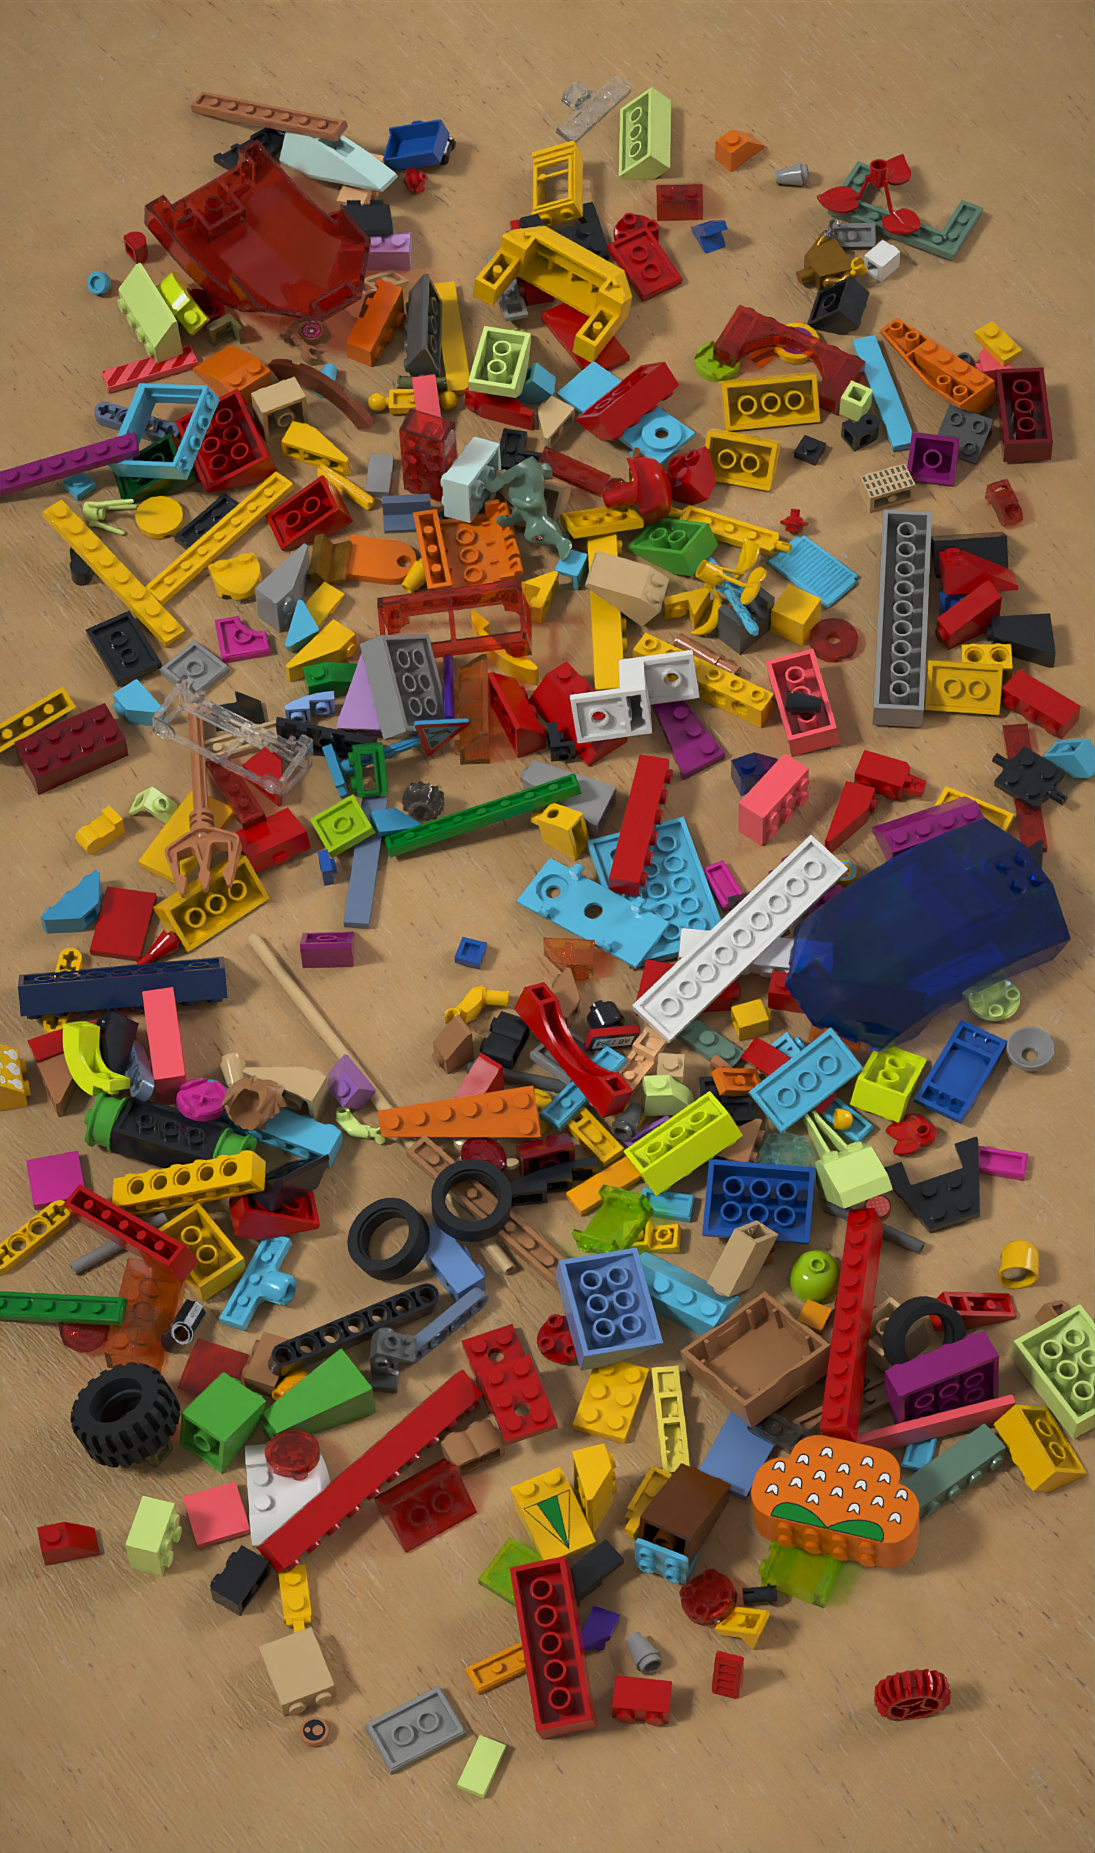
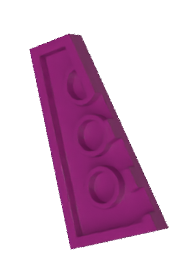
(688, 738)

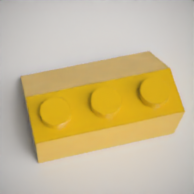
(743, 458)
(1039, 1447)
(594, 1482)

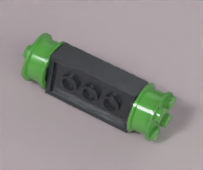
(158, 1133)

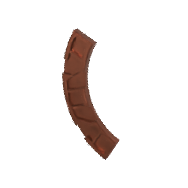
(324, 386)

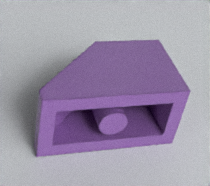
(349, 1084)

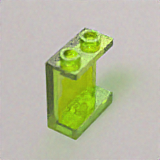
(616, 1222)
(800, 1573)

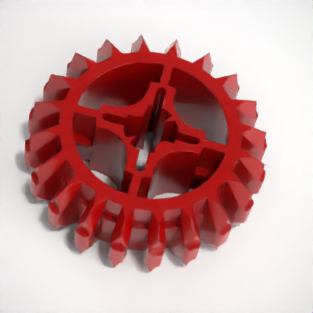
(912, 1694)

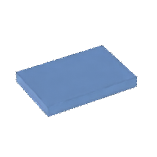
(736, 1456)

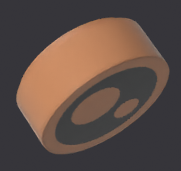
(314, 1731)

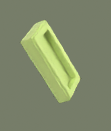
(481, 1766)

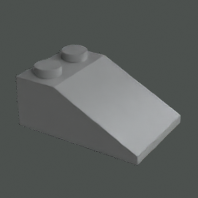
(282, 588)

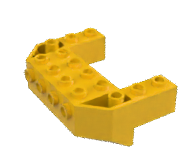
(565, 273)

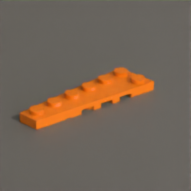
(485, 1115)

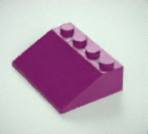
(944, 1379)

